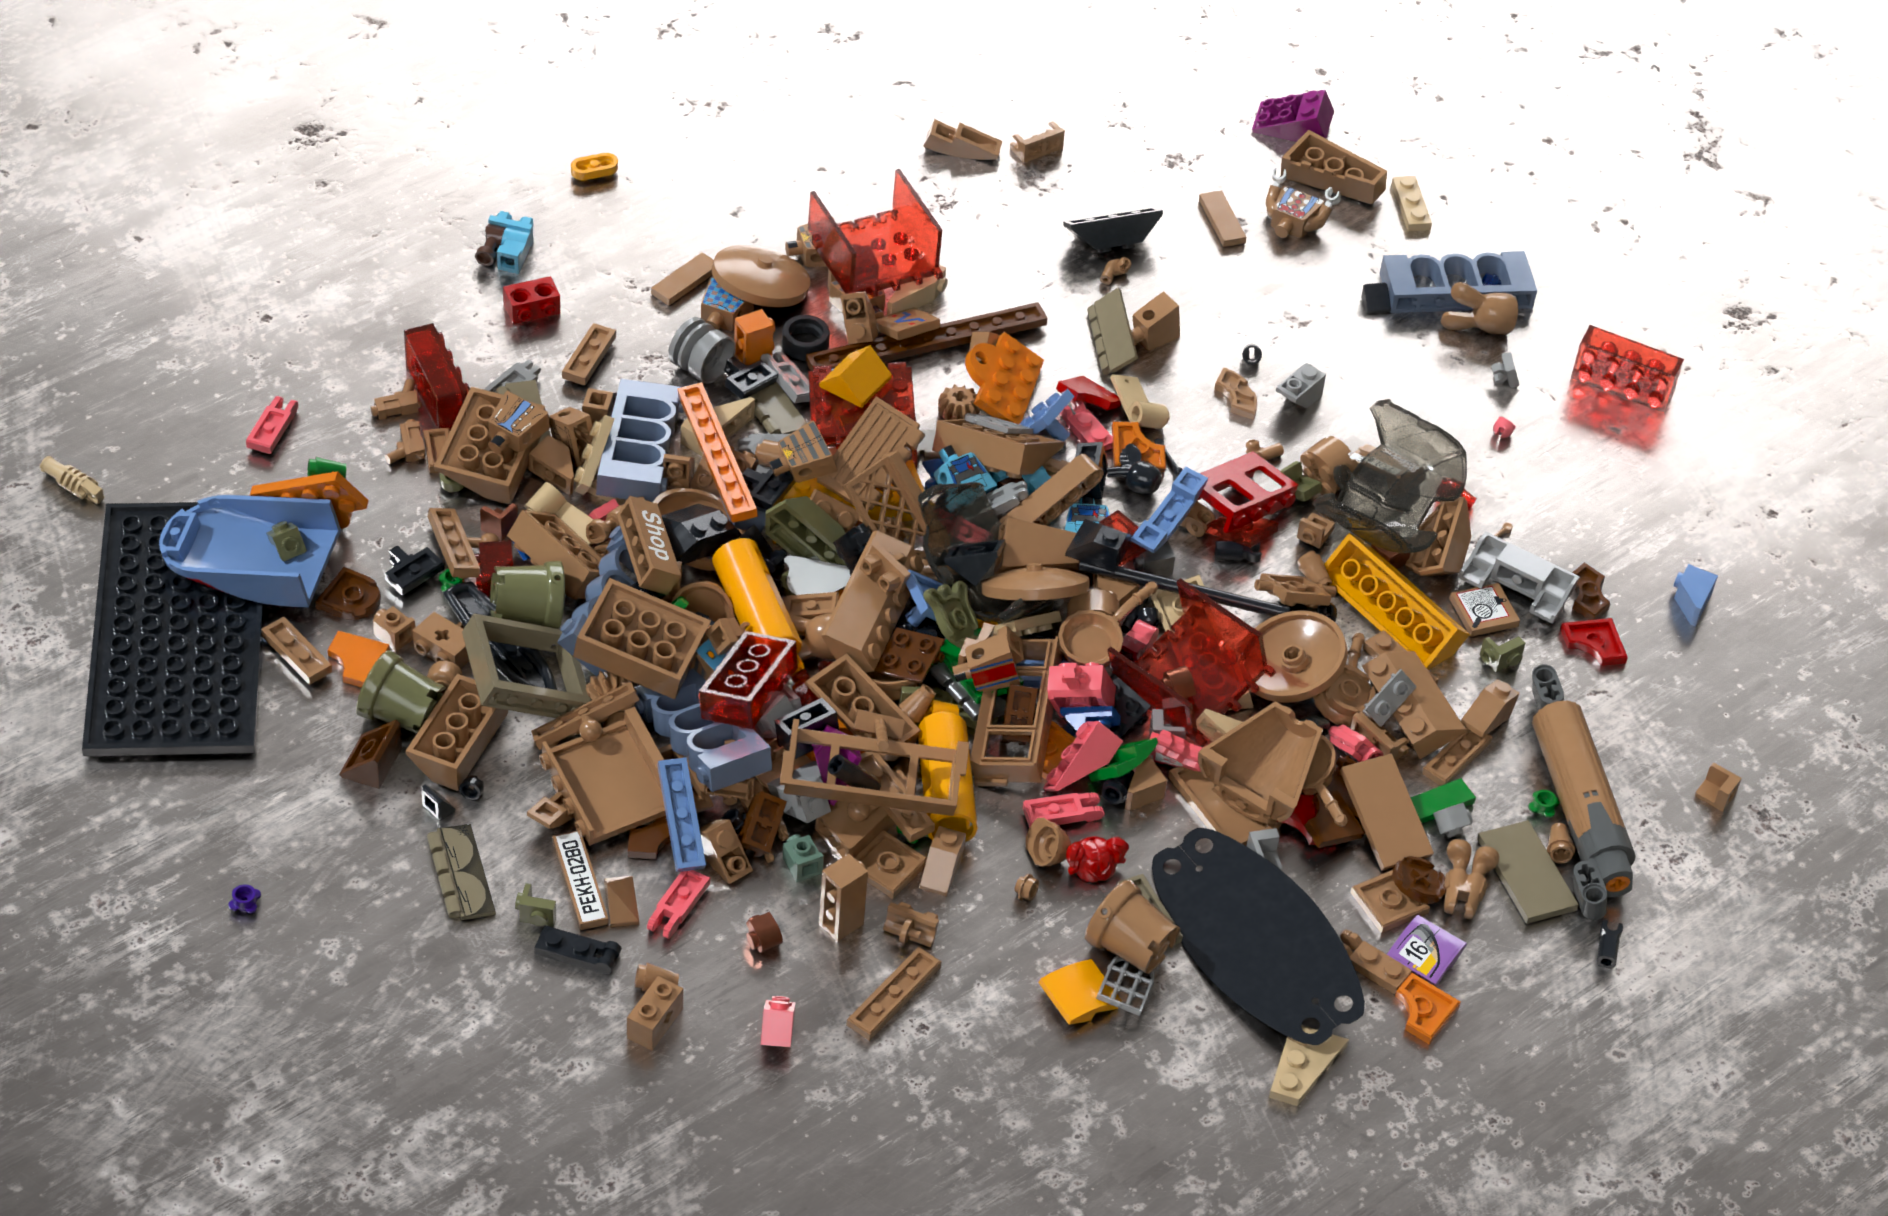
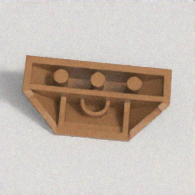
(1450, 546)

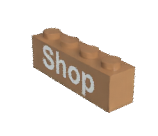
(648, 545)

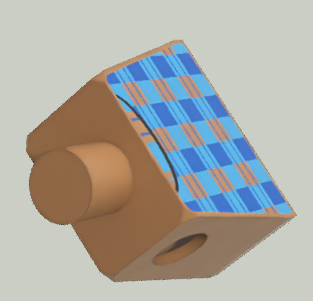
(721, 307)

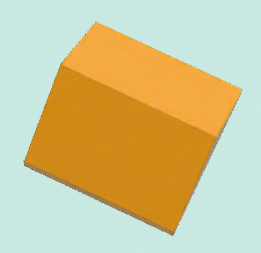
(857, 377)

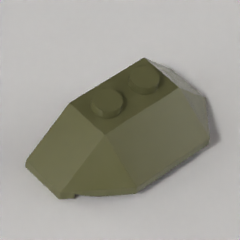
(804, 530)

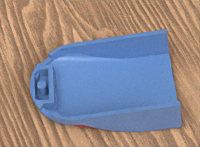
(228, 548)

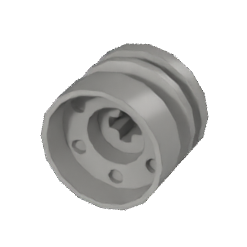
(701, 350)

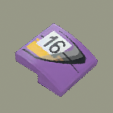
(1427, 950)

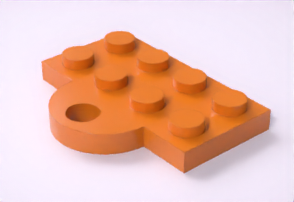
(1004, 377)
(328, 486)

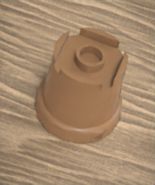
(1132, 928)

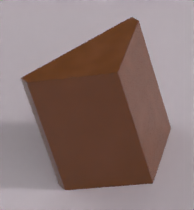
(374, 755)

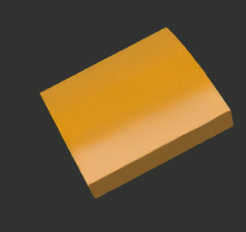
(1075, 991)

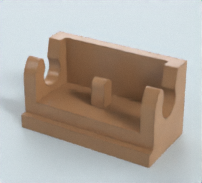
(1039, 144)
(1379, 736)

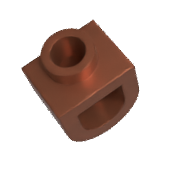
(1180, 681)
(763, 932)

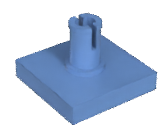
(917, 585)

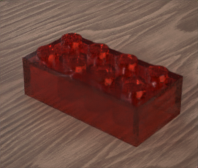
(1627, 368)
(435, 374)
(748, 680)

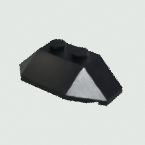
(1115, 229)
(698, 532)

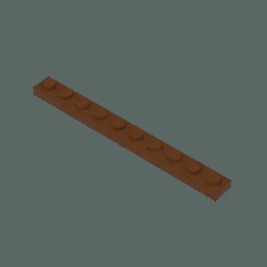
(946, 336)

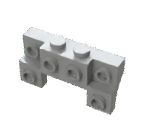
(1522, 572)

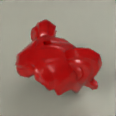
(1096, 857)

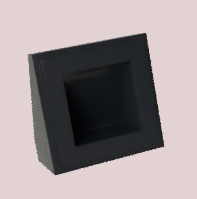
(1376, 298)
(436, 803)

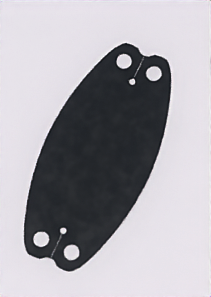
(1258, 936)

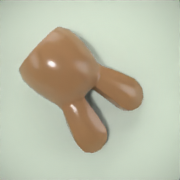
(1491, 312)
(812, 629)

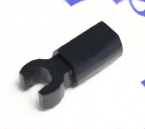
(1236, 552)
(1608, 945)

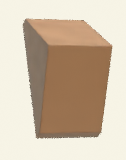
(1146, 785)

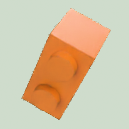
(753, 337)

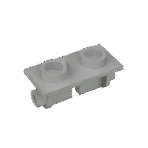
(1389, 698)

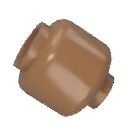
(443, 673)

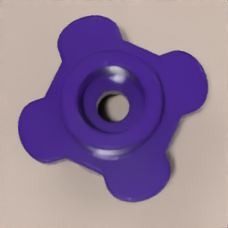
(246, 893)

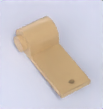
(1137, 405)
(551, 500)

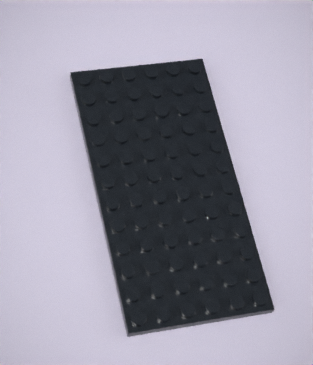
(167, 653)

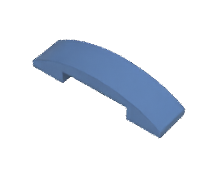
(1172, 511)

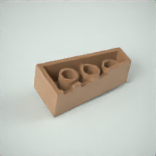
(1326, 165)

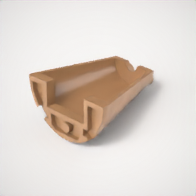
(1262, 763)

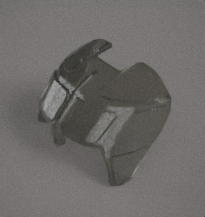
(1405, 472)
(965, 516)

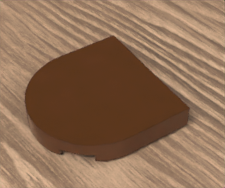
(350, 596)

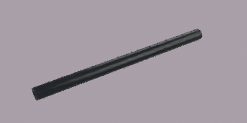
(1170, 585)

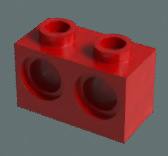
(531, 300)

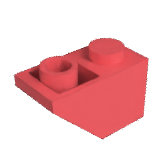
(778, 1022)

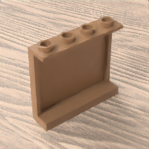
(610, 780)

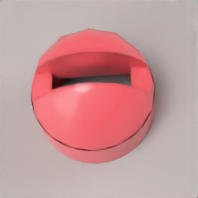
(1504, 426)

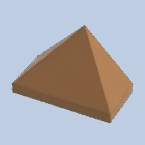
(621, 901)

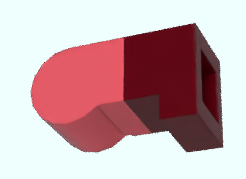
(1139, 639)

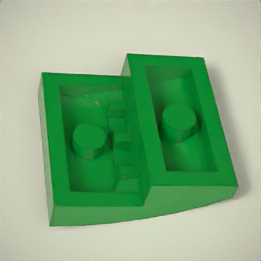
(1125, 759)

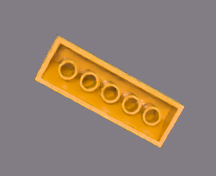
(1393, 602)

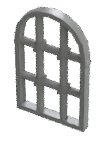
(997, 424)
(1131, 991)

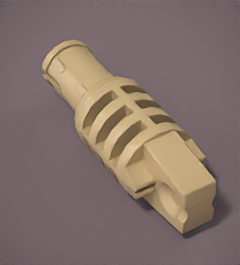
(73, 480)

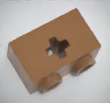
(440, 640)
(655, 1013)

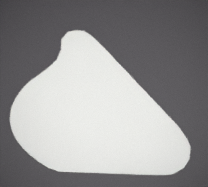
(815, 576)

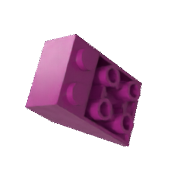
(1294, 115)

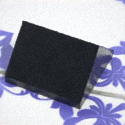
(974, 559)

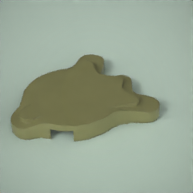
(953, 612)

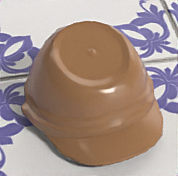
(1047, 843)

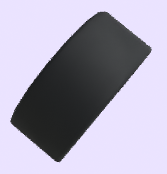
(804, 324)

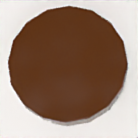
(1419, 880)

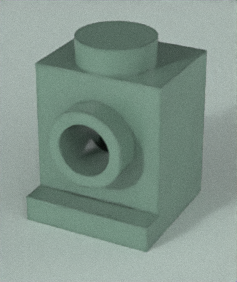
(800, 852)

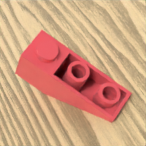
(1089, 751)

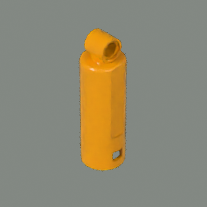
(754, 591)
(944, 728)

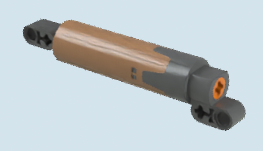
(1584, 796)

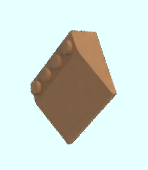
(995, 449)
(469, 458)
(641, 638)

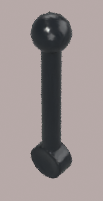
(1177, 470)

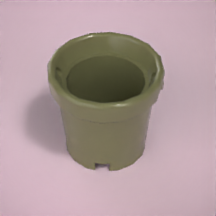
(529, 593)
(398, 693)

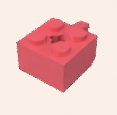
(1080, 686)

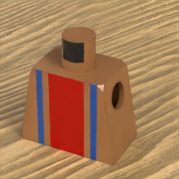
(989, 664)

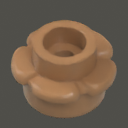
(1026, 887)

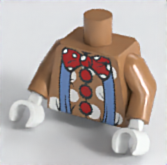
(1296, 211)

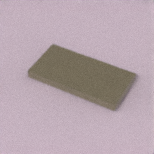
(1529, 872)

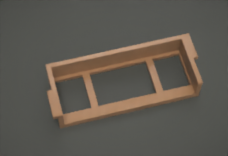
(1001, 770)
(907, 801)

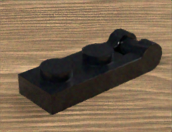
(577, 950)

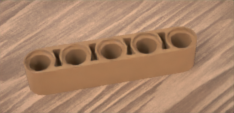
(1058, 492)

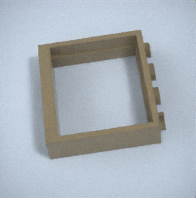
(514, 695)

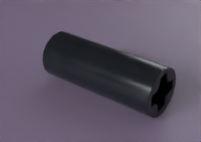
(852, 773)

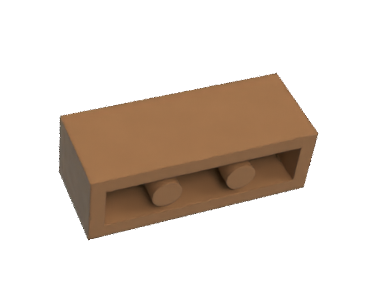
(843, 897)

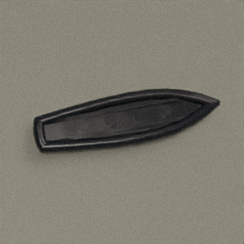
(514, 662)

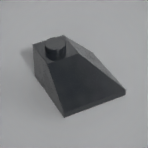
(1099, 545)

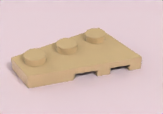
(1302, 1066)

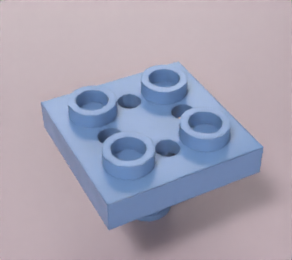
(1045, 416)

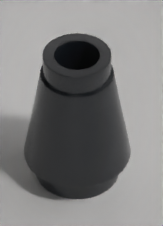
(1116, 789)

